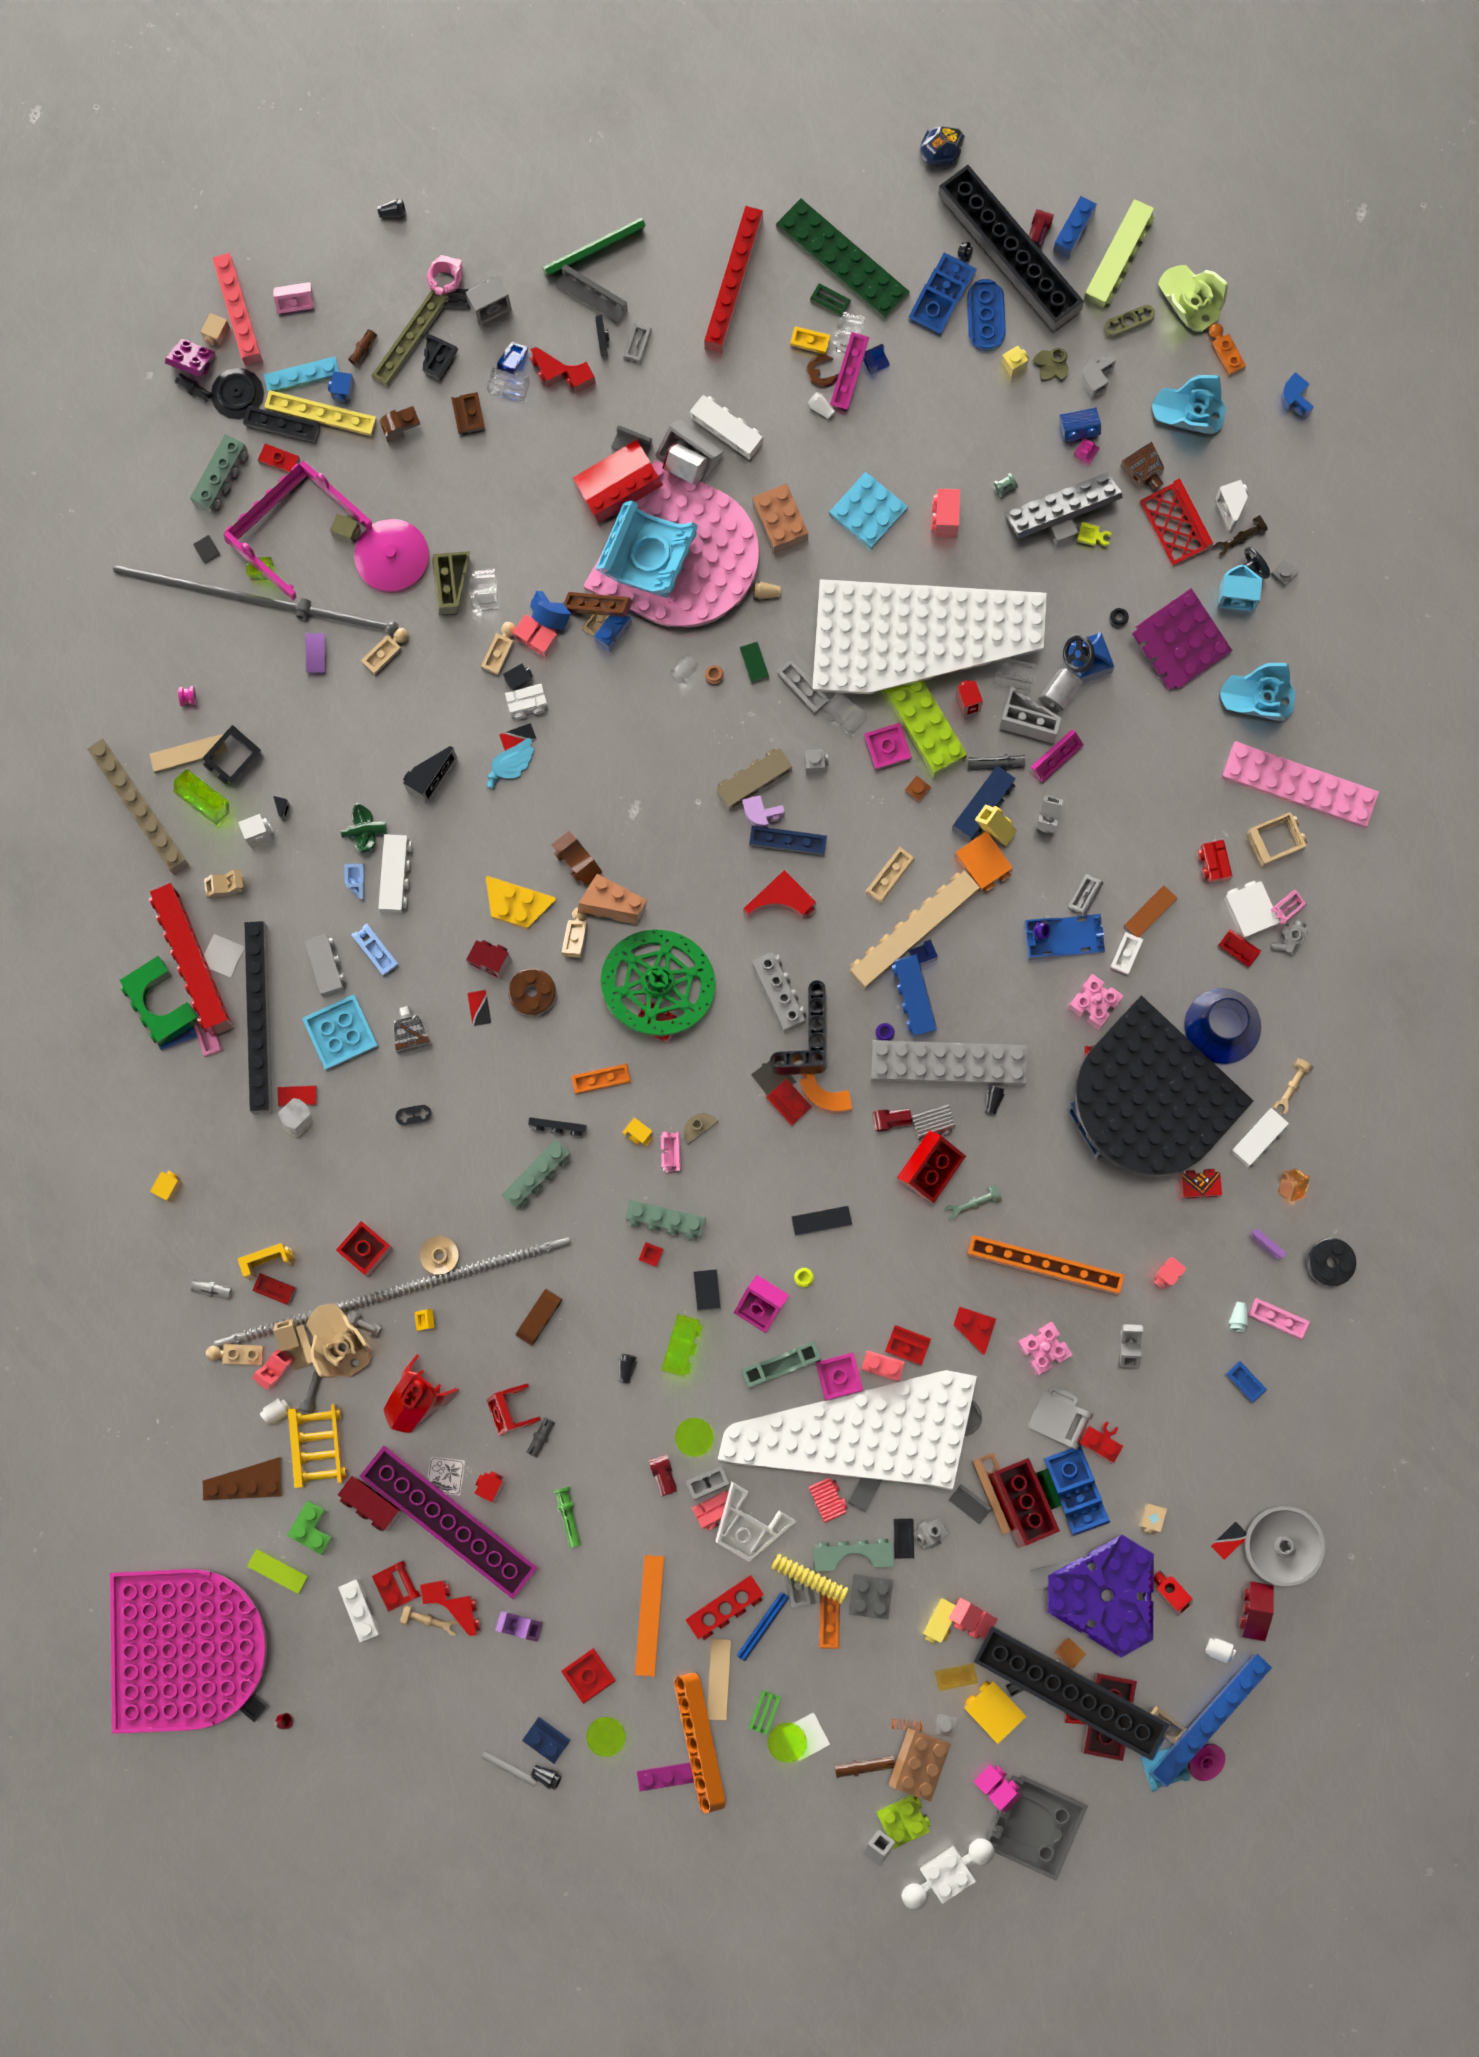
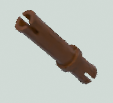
(864, 1766)

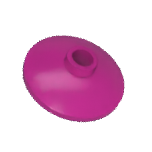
(1207, 1762)

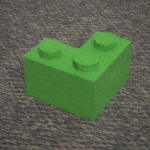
(305, 1529)

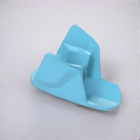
(1198, 395)
(1247, 692)

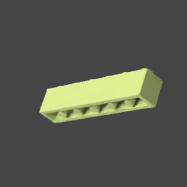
(1119, 253)

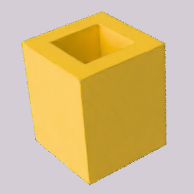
(166, 1186)

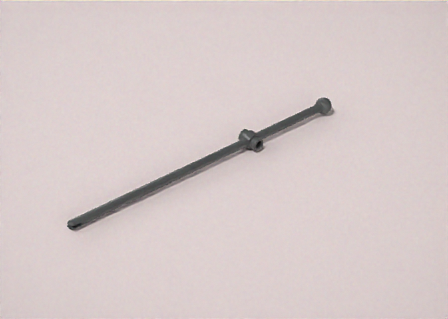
(302, 609)

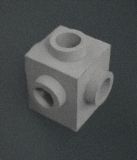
(930, 1533)

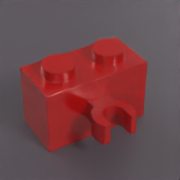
(1101, 1443)

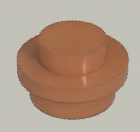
(714, 674)

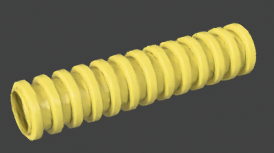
(810, 1579)

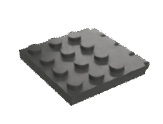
(1037, 1828)

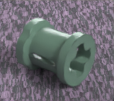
(1005, 485)

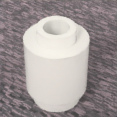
(275, 1411)
(1220, 1650)

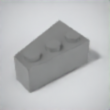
(1028, 718)

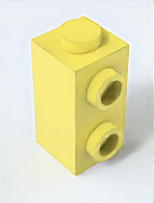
(998, 826)
(939, 1623)

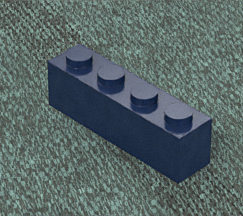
(990, 794)

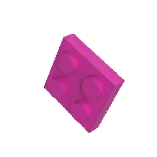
(887, 746)
(839, 1376)

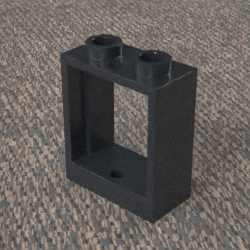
(244, 741)

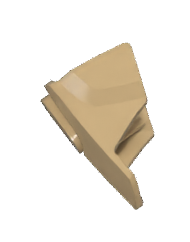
(329, 1330)

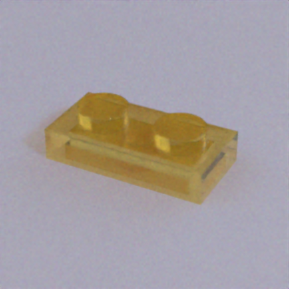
(956, 1677)

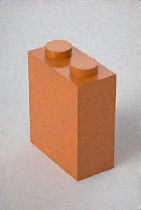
(984, 862)

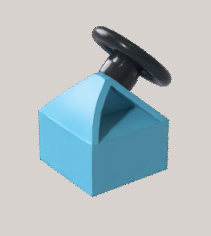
(1242, 584)

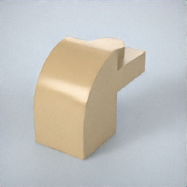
(224, 884)

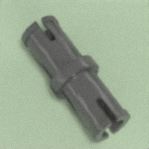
(540, 1437)

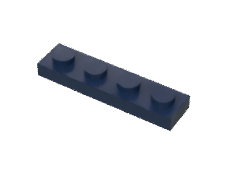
(788, 840)

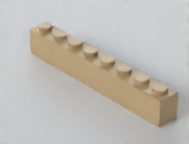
(914, 930)

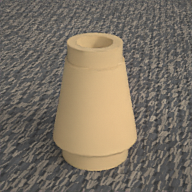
(765, 590)

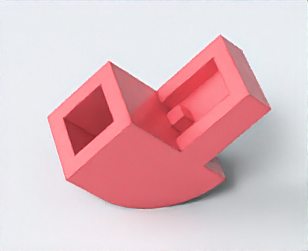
(274, 1369)

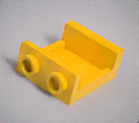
(260, 1257)
(994, 1711)

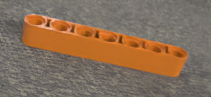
(699, 1742)

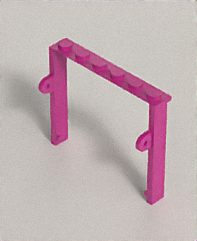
(270, 499)

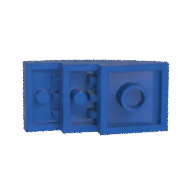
(942, 293)
(1077, 1490)

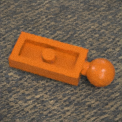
(1226, 350)

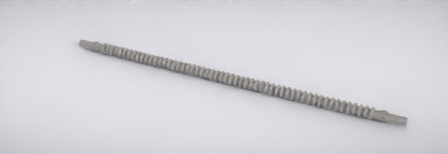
(403, 1289)

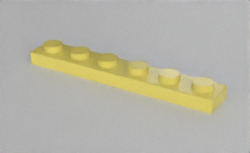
(320, 413)

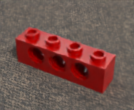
(696, 1621)

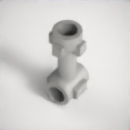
(355, 1319)

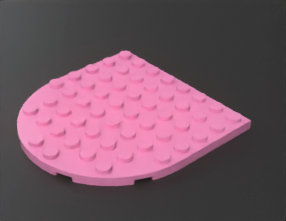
(719, 561)

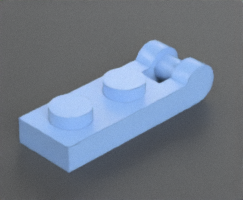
(375, 950)

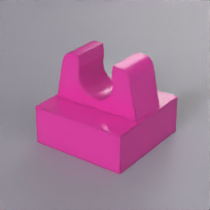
(1086, 451)

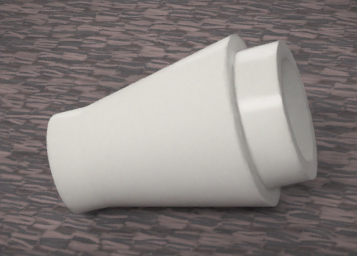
(820, 405)

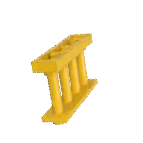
(298, 1438)

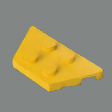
(515, 903)

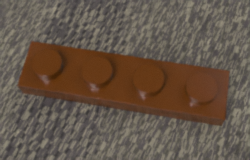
(598, 604)

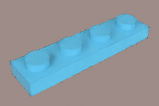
(301, 375)

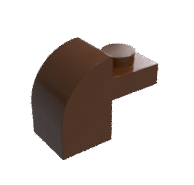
(396, 422)

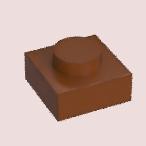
(917, 789)

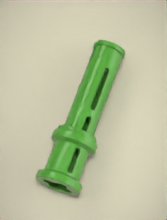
(565, 1506)

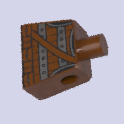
(1144, 466)

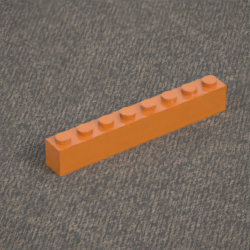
(1045, 1265)

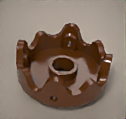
(535, 1005)

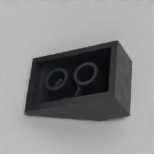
(427, 775)

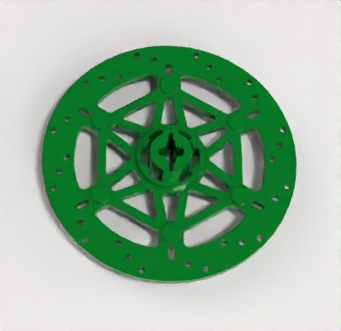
(661, 988)

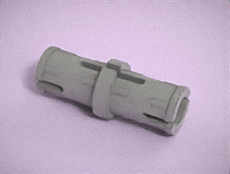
(211, 1289)

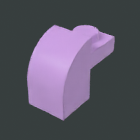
(757, 815)

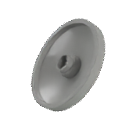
(1284, 1546)

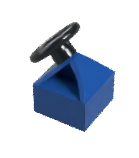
(1088, 656)

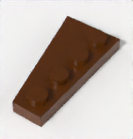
(249, 1482)

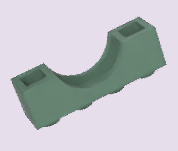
(781, 1365)
(879, 1554)

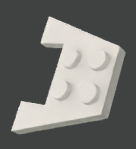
(744, 1533)

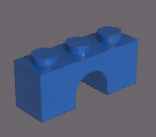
(1074, 226)

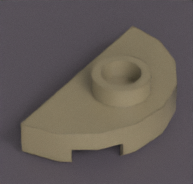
(698, 1125)

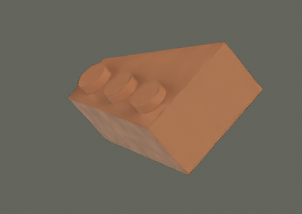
(612, 901)

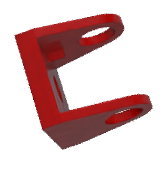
(500, 1412)

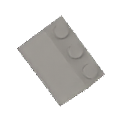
(688, 437)

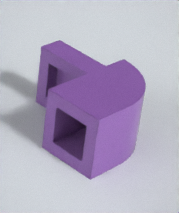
(519, 1626)

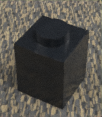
(518, 677)

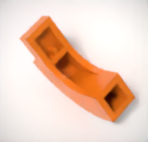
(826, 1101)

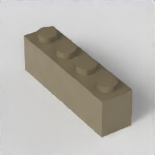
(754, 779)

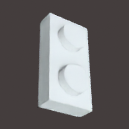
(1126, 953)

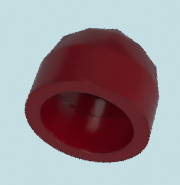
(283, 1721)

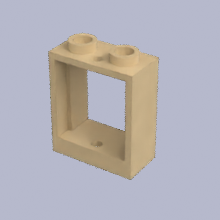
(1259, 847)

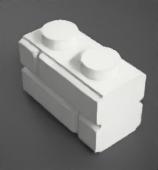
(526, 701)

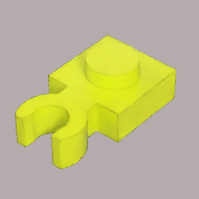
(1090, 534)

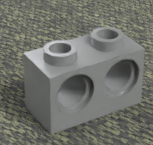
(707, 1483)

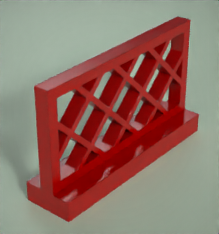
(1191, 514)

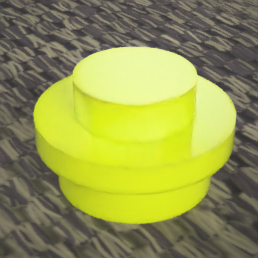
(803, 1277)

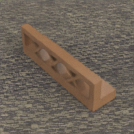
(989, 1491)

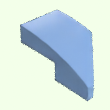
(355, 878)

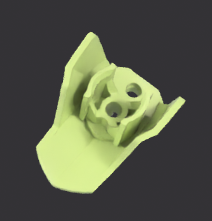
(1204, 290)

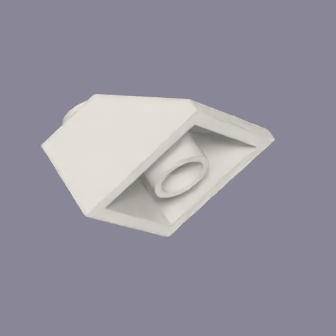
(1231, 501)

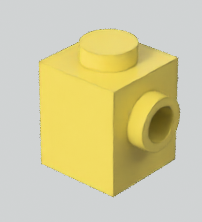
(1015, 361)

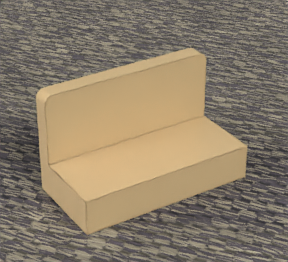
(303, 1352)

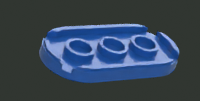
(986, 315)

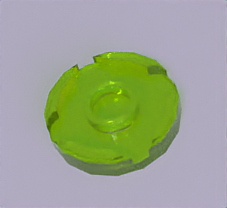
(694, 1437)
(605, 1736)
(787, 1742)

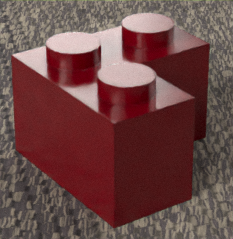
(489, 958)
(1257, 1611)

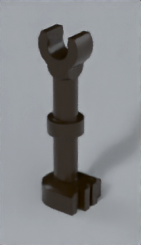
(1259, 525)

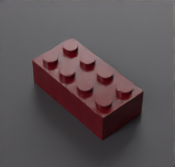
(1023, 1503)
(1094, 1741)

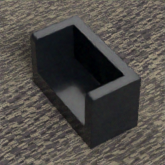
(707, 1290)

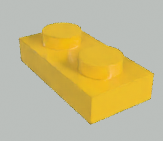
(810, 340)

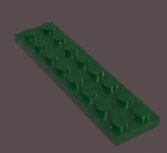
(842, 258)

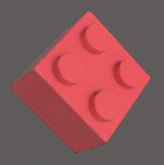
(947, 510)

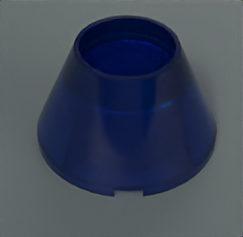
(1215, 1047)

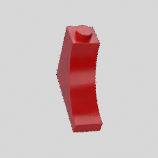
(785, 894)

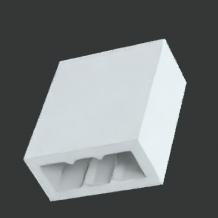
(1251, 909)

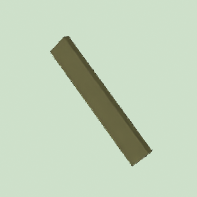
(409, 338)

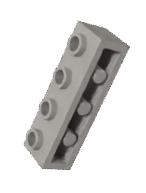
(778, 991)

